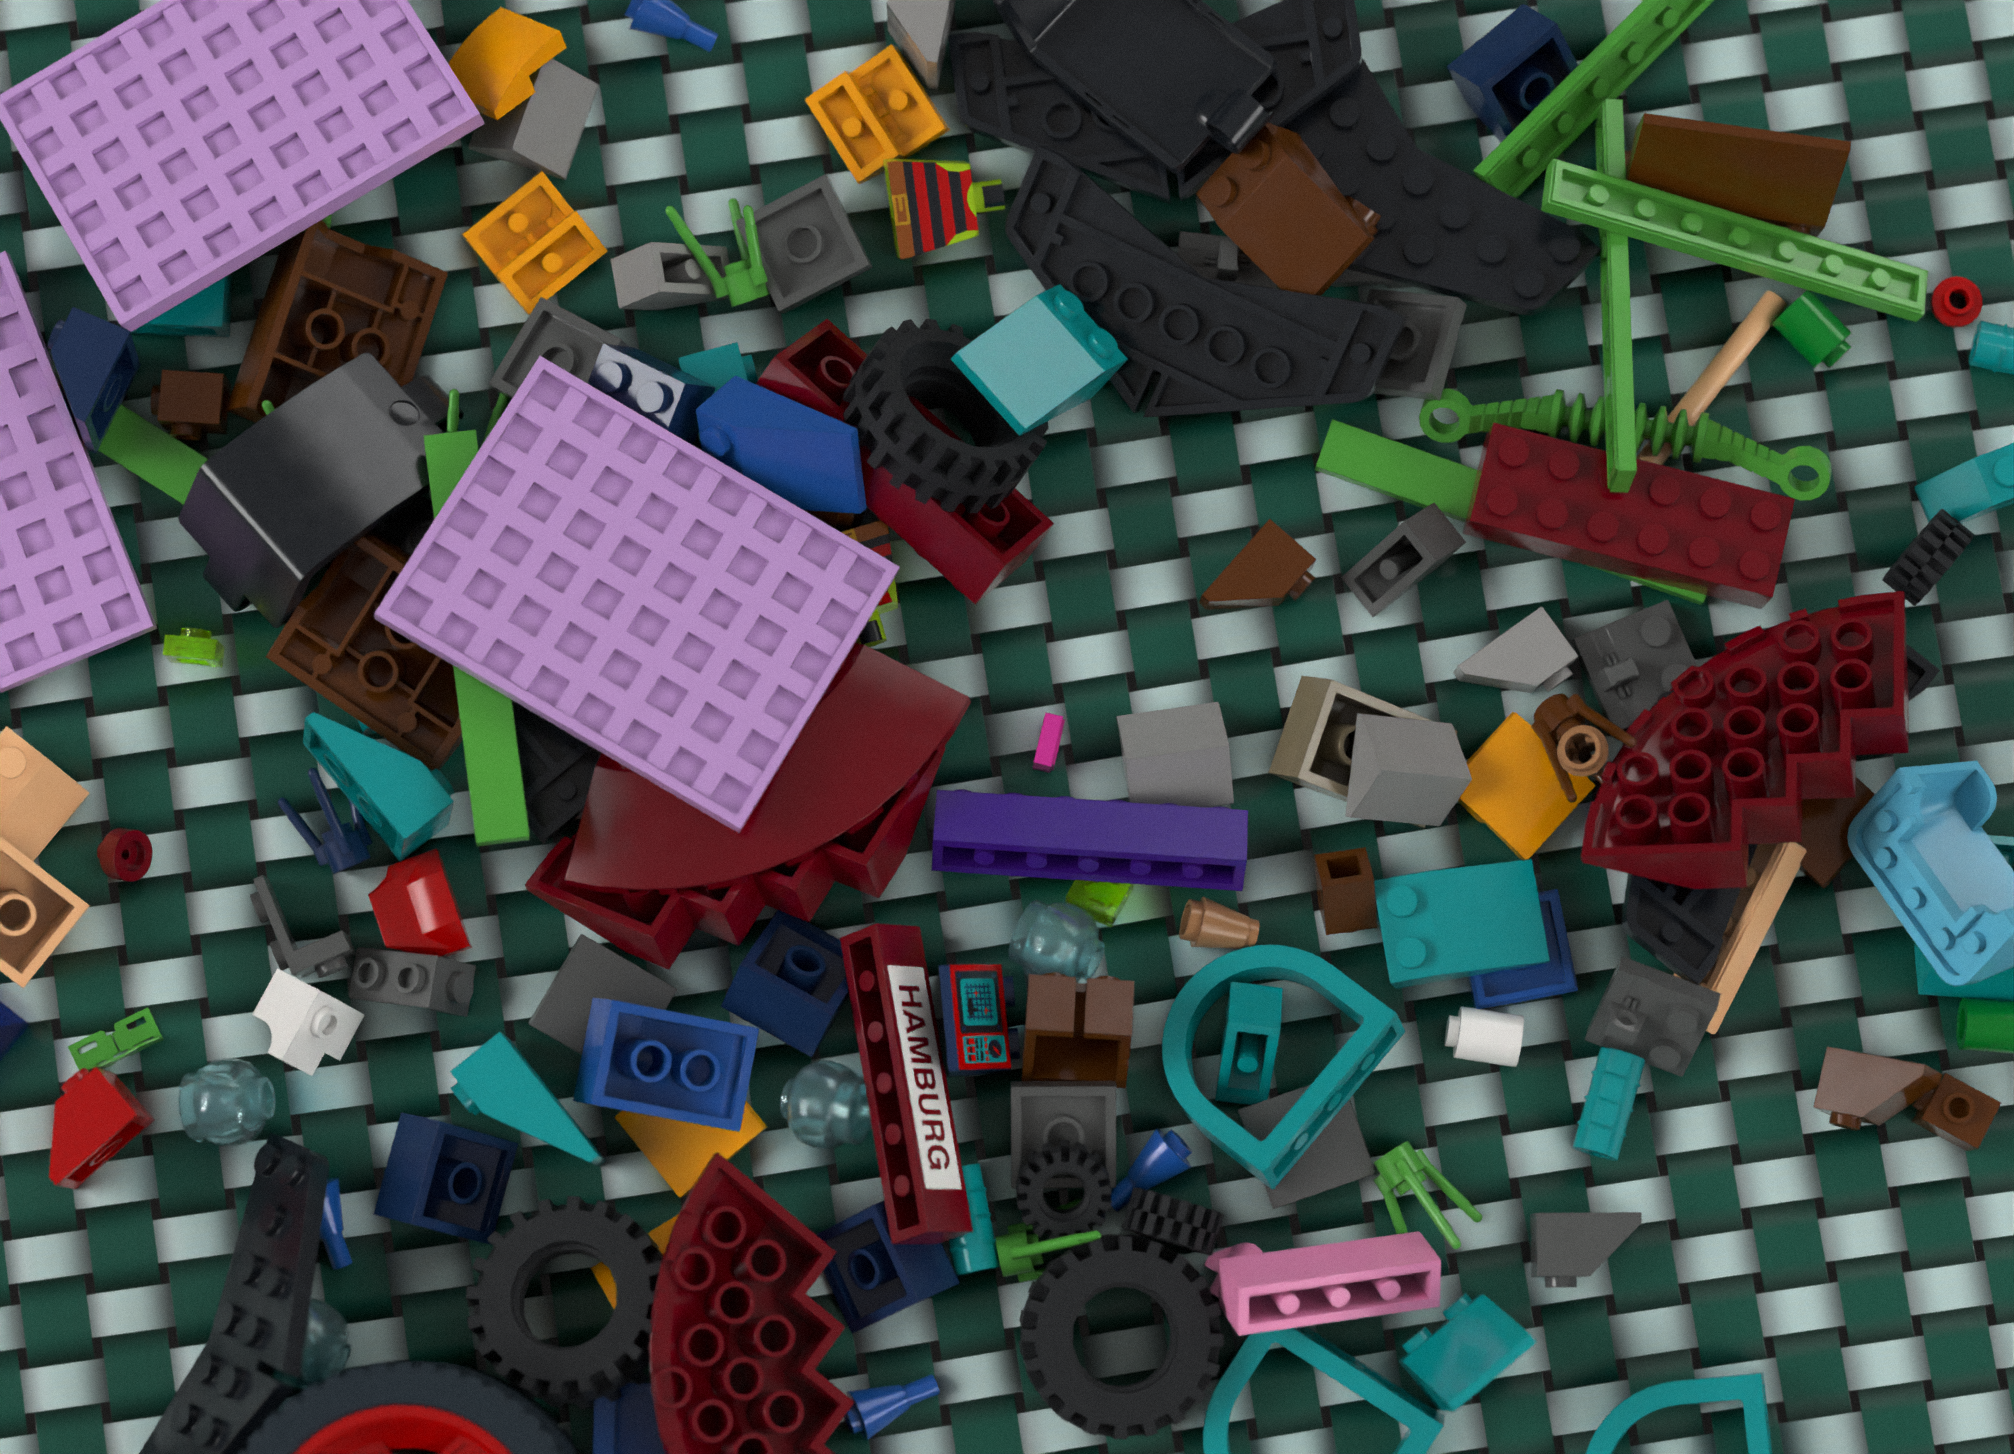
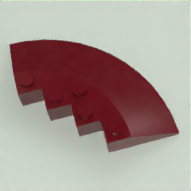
(1751, 740)
(849, 759)
(660, 925)
(736, 1328)

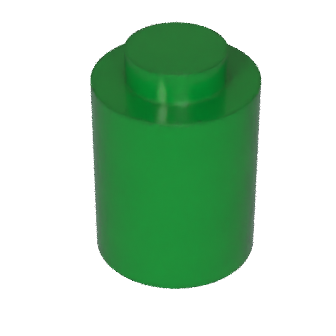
(1813, 330)
(1985, 1025)

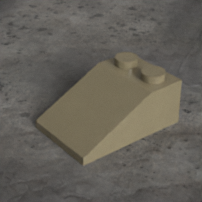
(1321, 732)

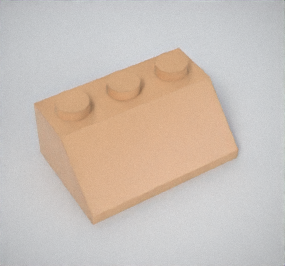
(33, 796)

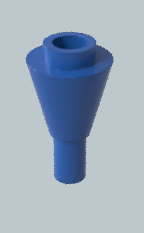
(670, 21)
(1157, 1162)
(333, 1226)
(881, 1405)

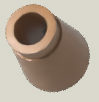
(1576, 745)
(1216, 926)

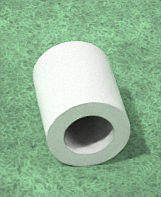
(1485, 1036)

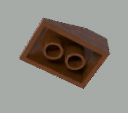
(1285, 212)

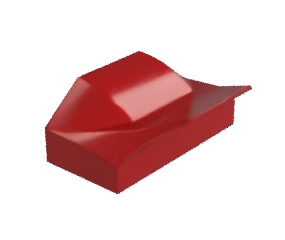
(419, 908)

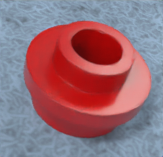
(1945, 312)

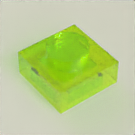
(194, 648)
(1100, 899)

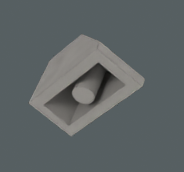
(665, 276)
(1522, 657)

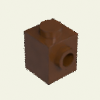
(191, 403)
(1345, 891)
(1956, 1112)

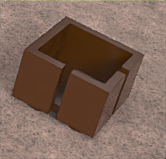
(1077, 1029)

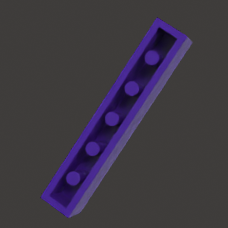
(1090, 840)

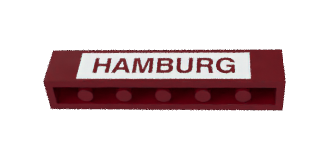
(906, 1084)

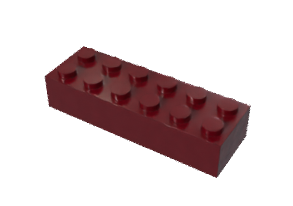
(1664, 530)
(966, 548)

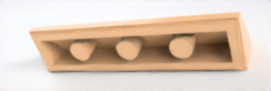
(1754, 911)

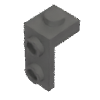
(322, 956)
(412, 980)

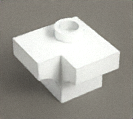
(305, 1022)

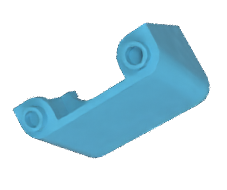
(1940, 868)

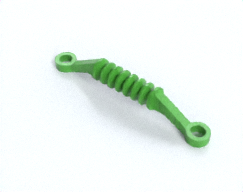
(1705, 437)

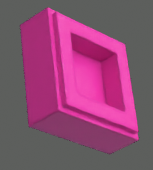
(1048, 742)

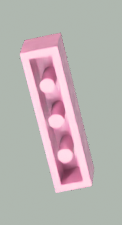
(1329, 1283)

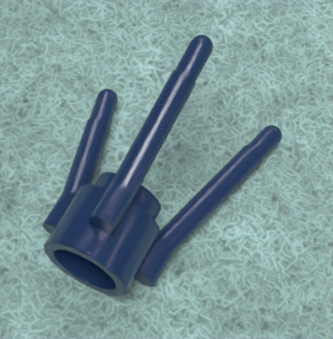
(342, 845)

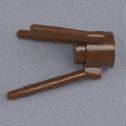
(1559, 715)

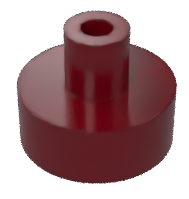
(125, 854)

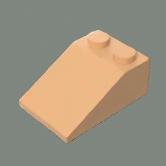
(33, 914)

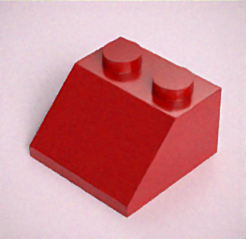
(92, 1125)

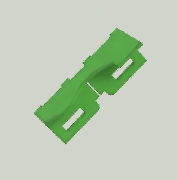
(124, 1039)

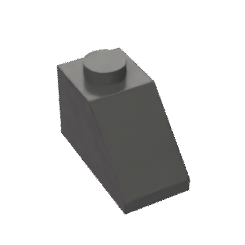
(1403, 559)
(1576, 1243)

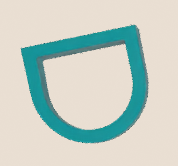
(1324, 1098)
(1743, 1387)
(1422, 1420)

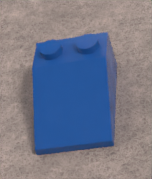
(784, 447)
(666, 1064)

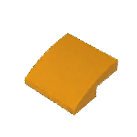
(500, 57)
(877, 114)
(534, 242)
(1517, 788)
(683, 1148)

